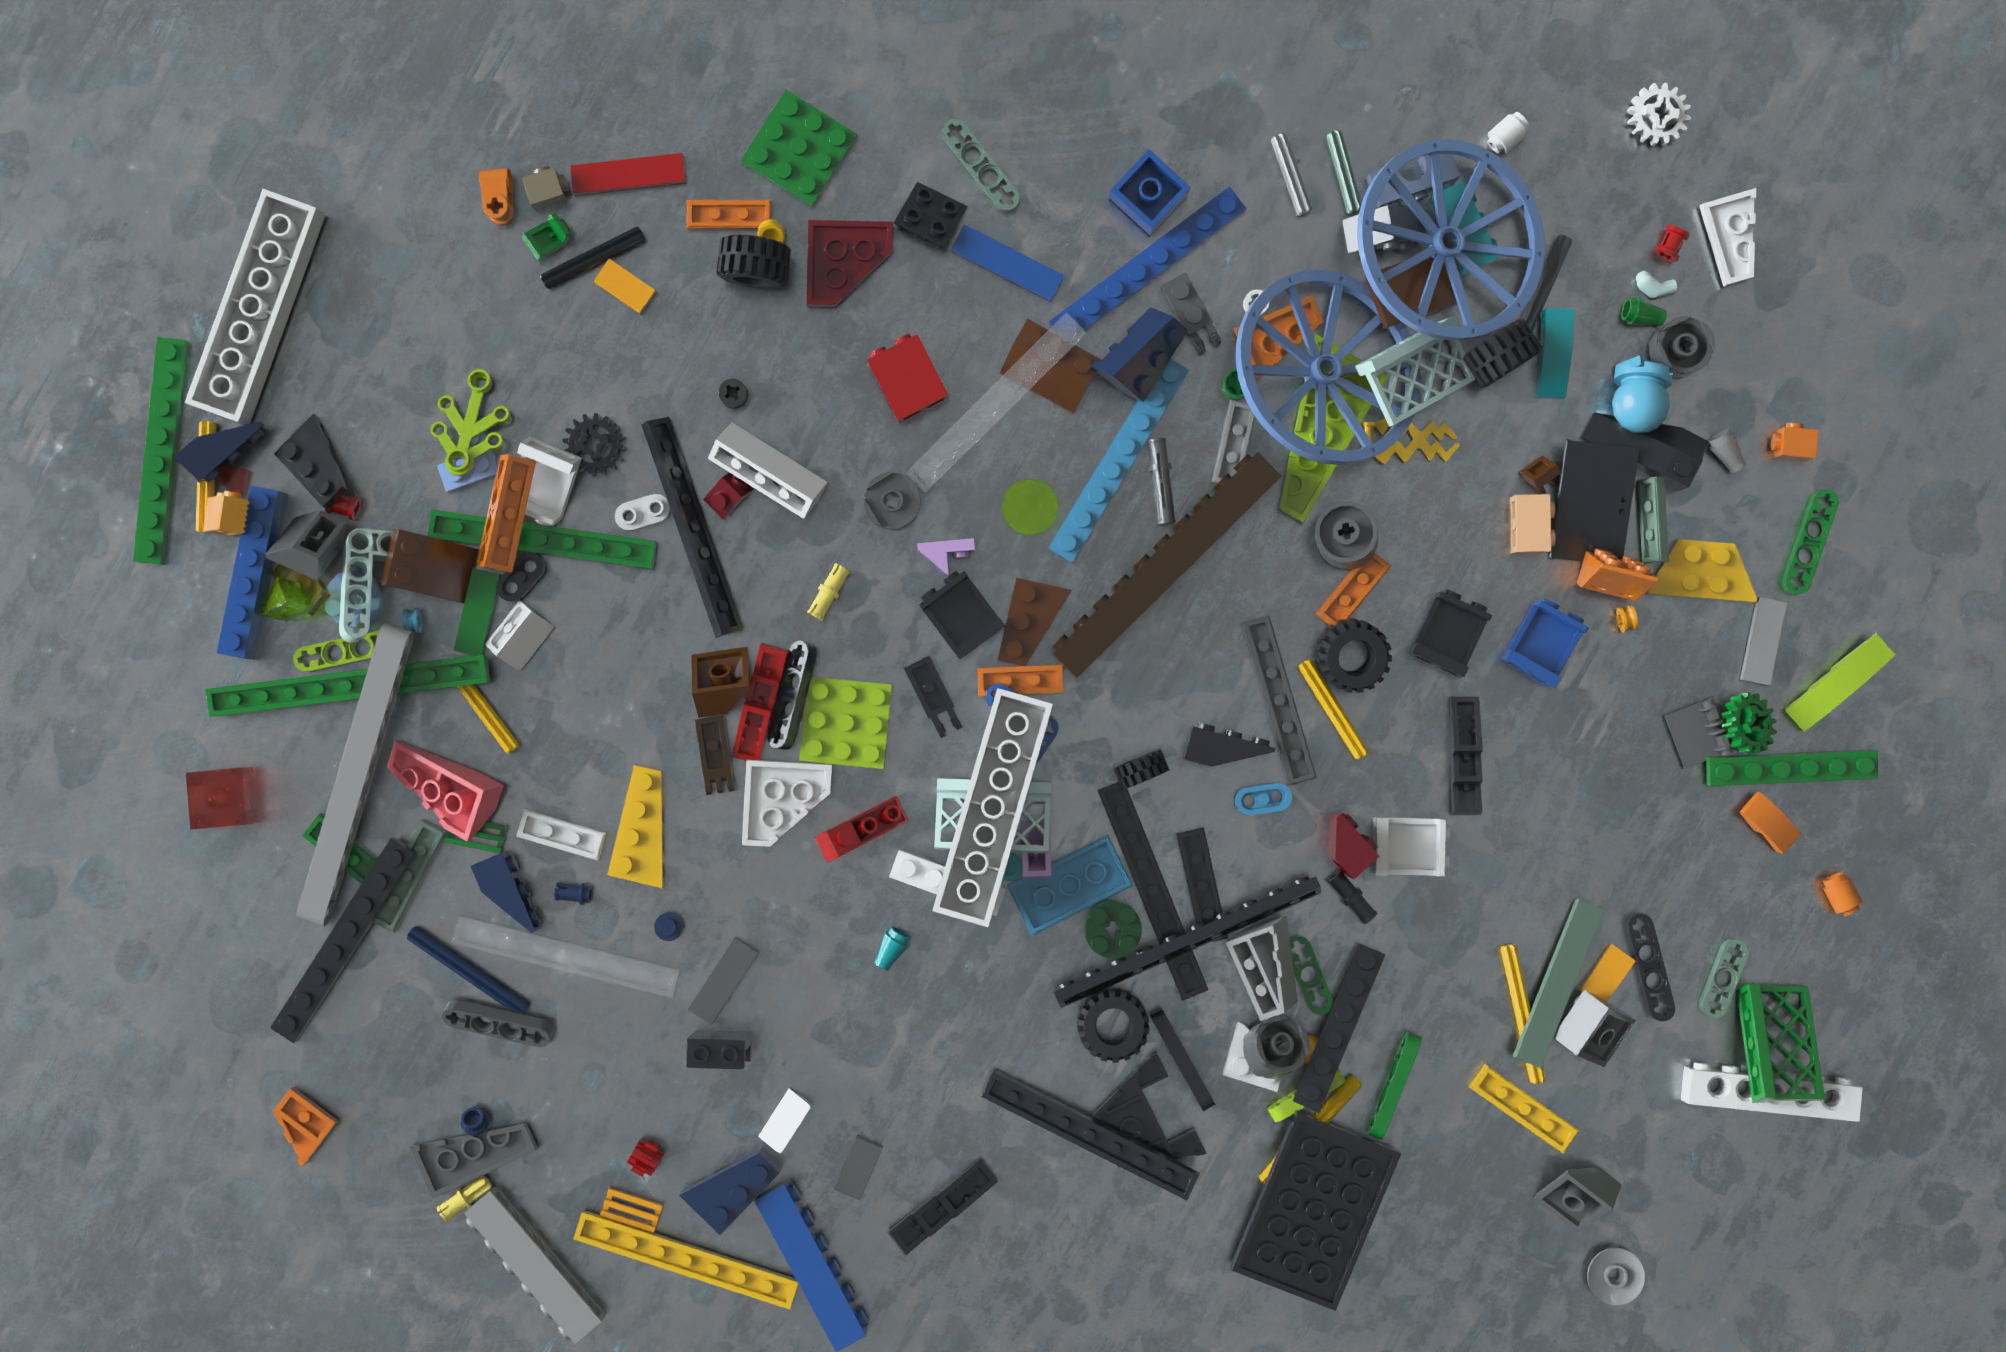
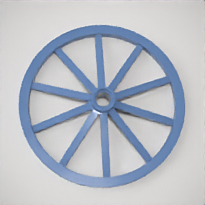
(1454, 238)
(1312, 373)

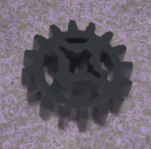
(606, 440)

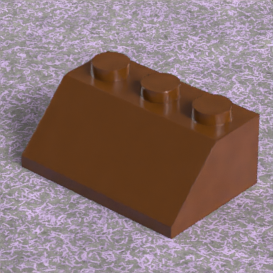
(1066, 380)

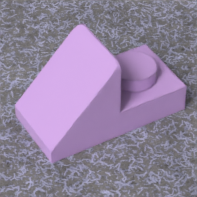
(938, 551)

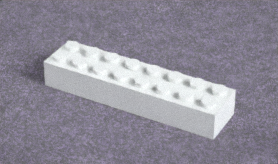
(255, 307)
(992, 808)

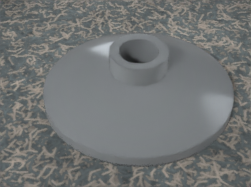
(1627, 1283)

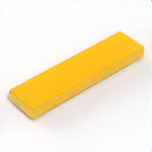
(1524, 1108)

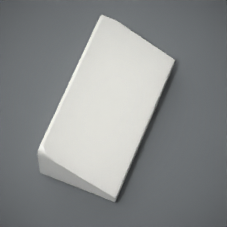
(785, 1120)

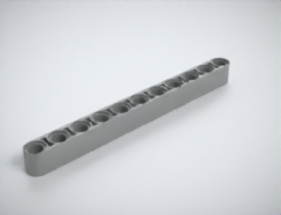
(355, 774)

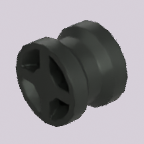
(736, 398)

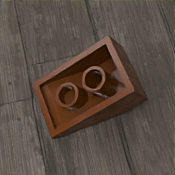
(428, 566)

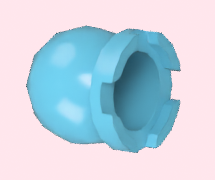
(1642, 396)

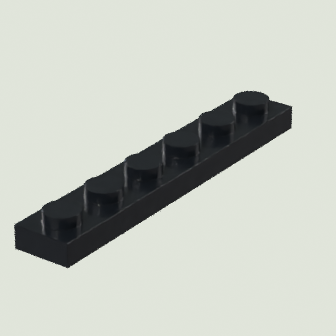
(1339, 1028)

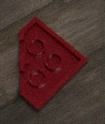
(843, 256)

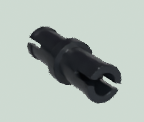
(1352, 896)

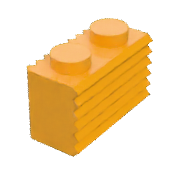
(226, 514)

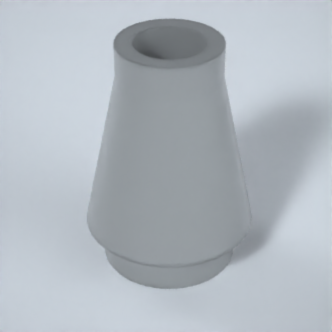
(1726, 448)

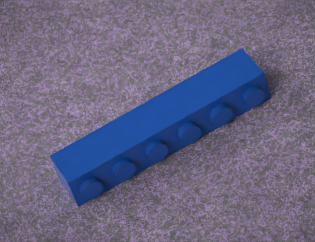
(251, 573)
(811, 1265)

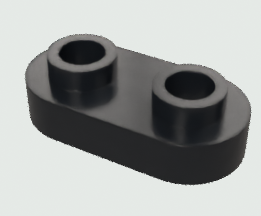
(521, 576)

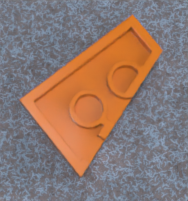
(1264, 349)

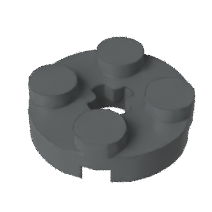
(896, 485)

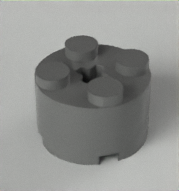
(1698, 344)
(1261, 1046)

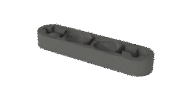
(498, 1020)

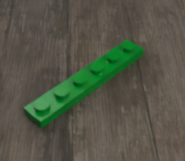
(1792, 767)

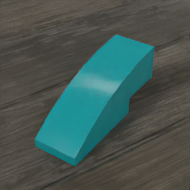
(1556, 352)

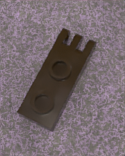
(714, 753)

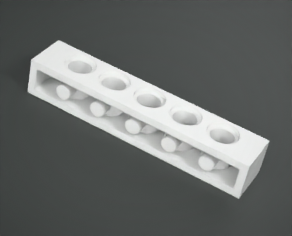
(1696, 1091)

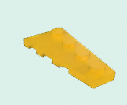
(639, 840)

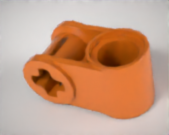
(497, 190)

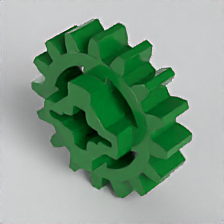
(1749, 723)

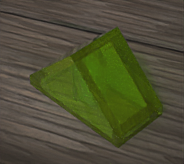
(286, 600)

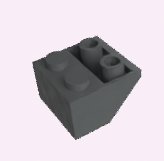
(309, 543)

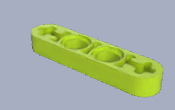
(349, 653)

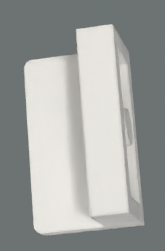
(519, 636)

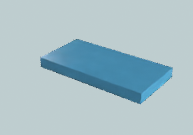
(1075, 885)

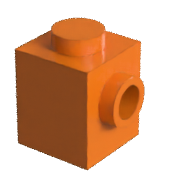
(1795, 442)

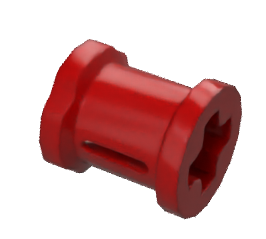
(1672, 243)
(347, 506)

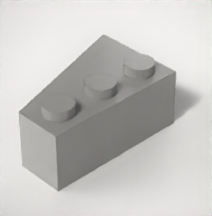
(1266, 966)

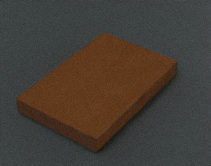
(1410, 287)

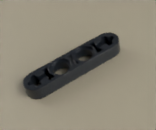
(789, 694)
(1654, 965)
(1182, 1059)

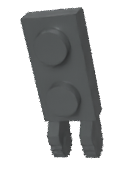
(1190, 310)

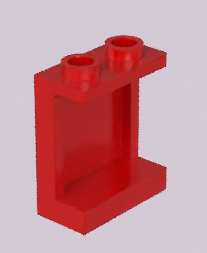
(907, 377)

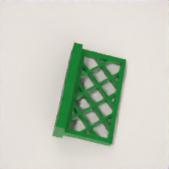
(1757, 1042)

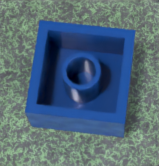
(1149, 192)

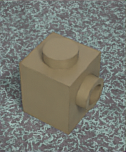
(545, 187)

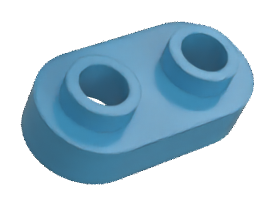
(1263, 799)

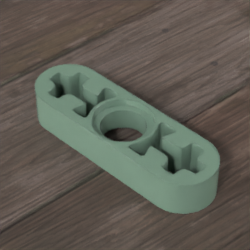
(1725, 1000)

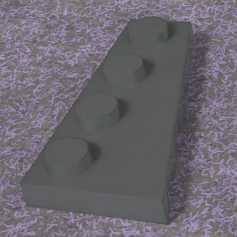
(463, 1158)

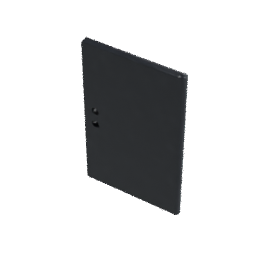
(1592, 498)

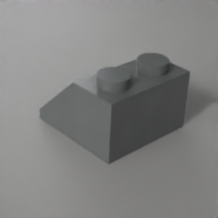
(1593, 1028)

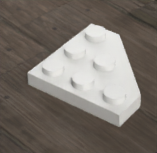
(780, 796)

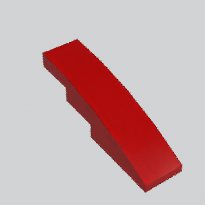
(759, 702)

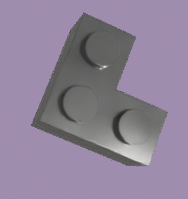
(1390, 214)

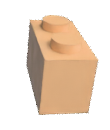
(1531, 524)

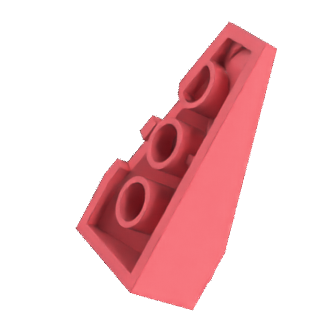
(452, 791)

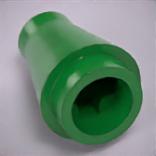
(1640, 312)

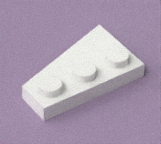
(1730, 233)

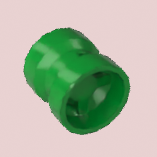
(1231, 381)

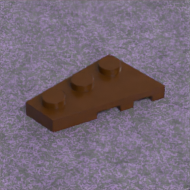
(1028, 619)

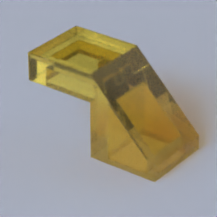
(315, 589)

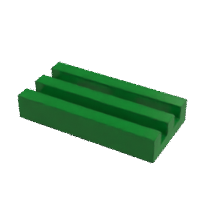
(499, 838)

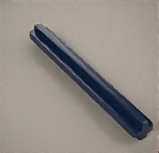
(467, 970)

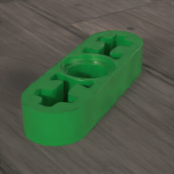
(1324, 991)

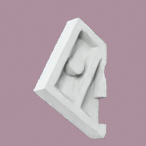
(1236, 1064)

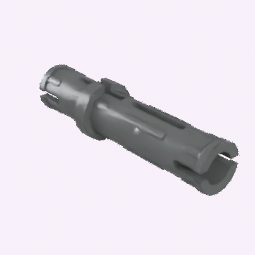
(1157, 447)

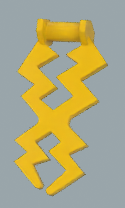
(1419, 441)

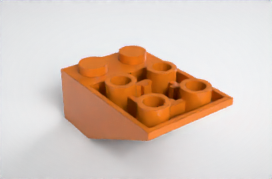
(1614, 576)

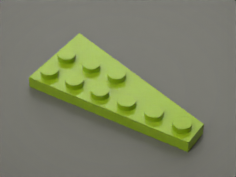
(1306, 477)

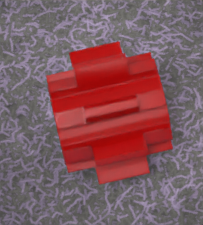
(645, 1158)

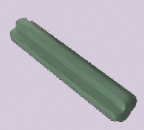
(1344, 171)

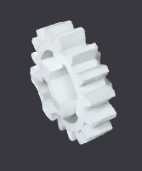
(1664, 103)

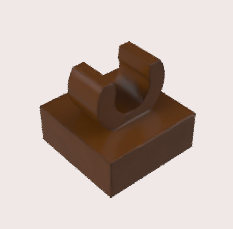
(1540, 473)

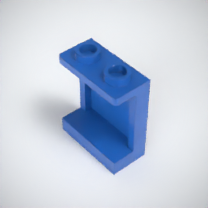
(1544, 642)

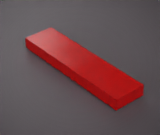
(628, 174)

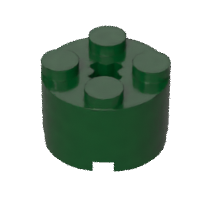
(1124, 940)

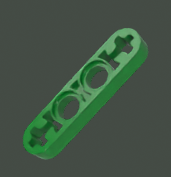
(1814, 544)
(1394, 1085)

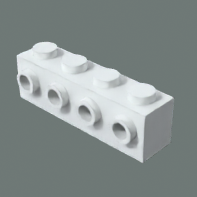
(767, 470)

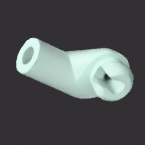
(1654, 288)

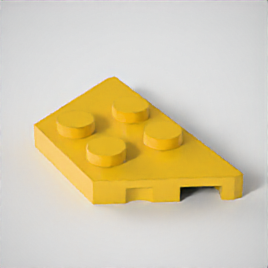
(1704, 572)

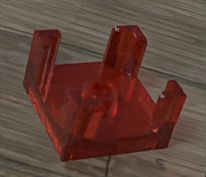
(219, 798)

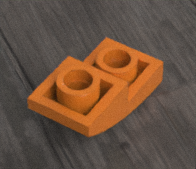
(1771, 822)

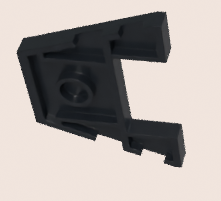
(1132, 1115)

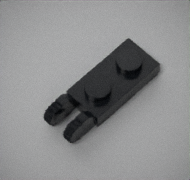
(932, 693)

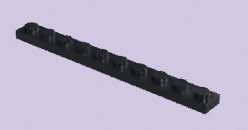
(1196, 937)

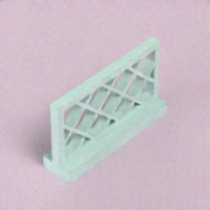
(1403, 352)
(956, 791)

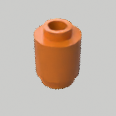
(1842, 894)

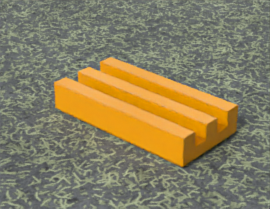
(650, 1227)

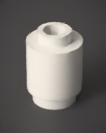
(1508, 133)

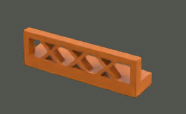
(506, 513)

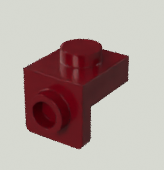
(727, 494)

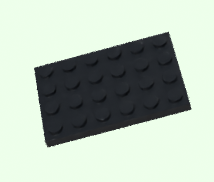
(1315, 1210)

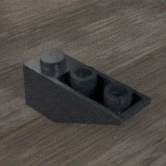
(1214, 749)

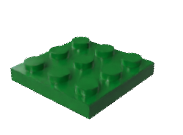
(799, 148)

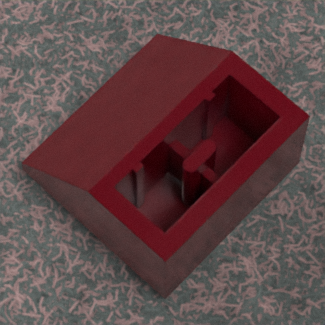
(1347, 847)

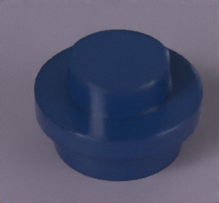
(668, 926)
(474, 1121)

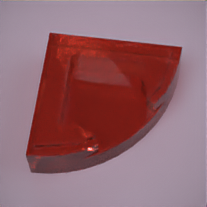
(234, 478)

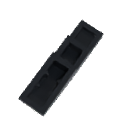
(1465, 756)
(942, 1207)

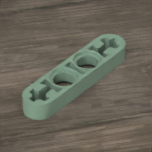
(984, 163)

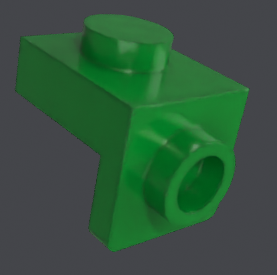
(547, 237)

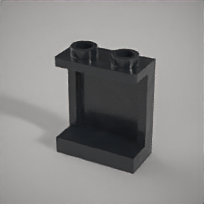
(961, 614)
(1450, 633)
(718, 1049)

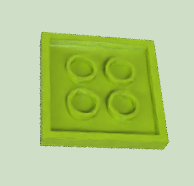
(846, 723)

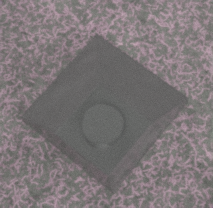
(1580, 1196)

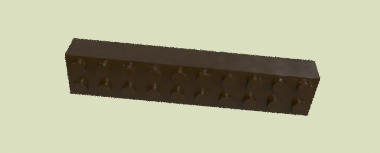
(1166, 565)

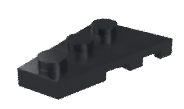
(312, 464)

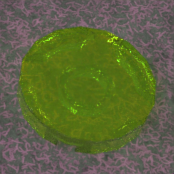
(1029, 506)

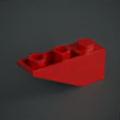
(861, 829)

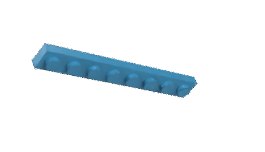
(1116, 463)

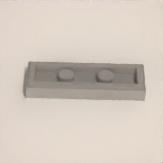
(1234, 439)
(1763, 641)

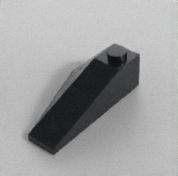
(1663, 452)

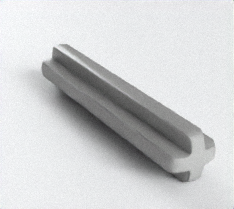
(1291, 174)

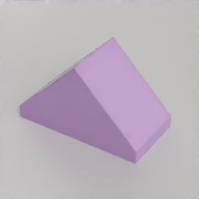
(1035, 864)

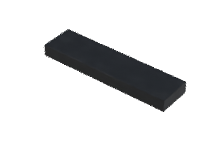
(1199, 876)

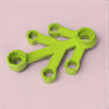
(469, 427)

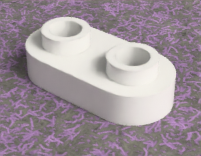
(642, 512)

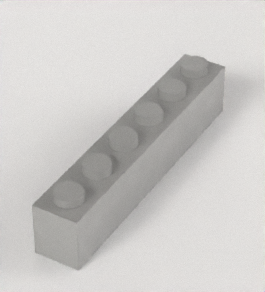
(534, 1265)

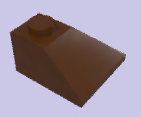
(719, 680)

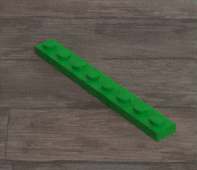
(160, 451)
(550, 540)

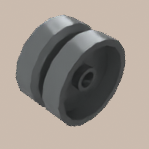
(1341, 519)

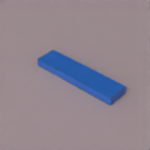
(1007, 262)

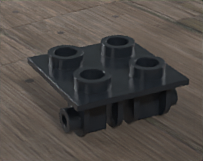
(930, 215)

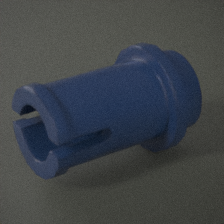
(575, 893)

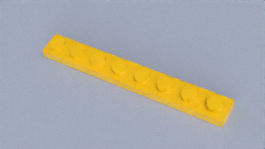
(686, 1259)

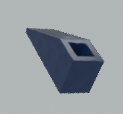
(208, 452)
(501, 884)

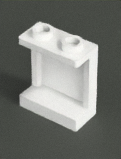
(551, 480)
(1410, 846)

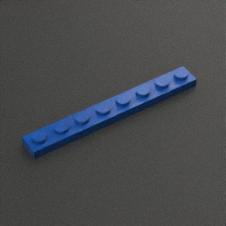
(1155, 259)

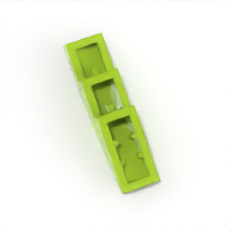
(1840, 682)

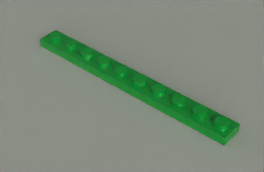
(342, 686)

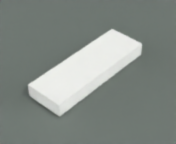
(561, 834)

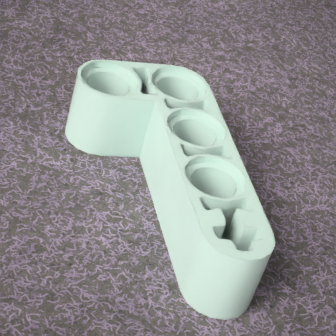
(360, 586)

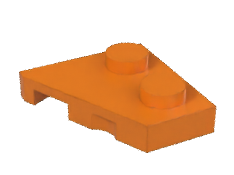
(303, 1123)

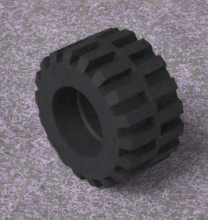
(753, 261)
(1502, 353)
(1370, 671)
(1121, 1048)

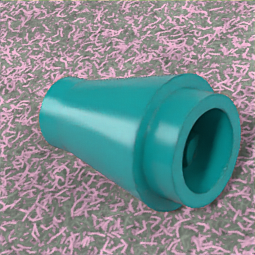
(892, 947)

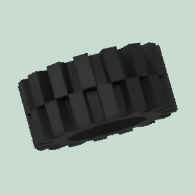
(1141, 769)

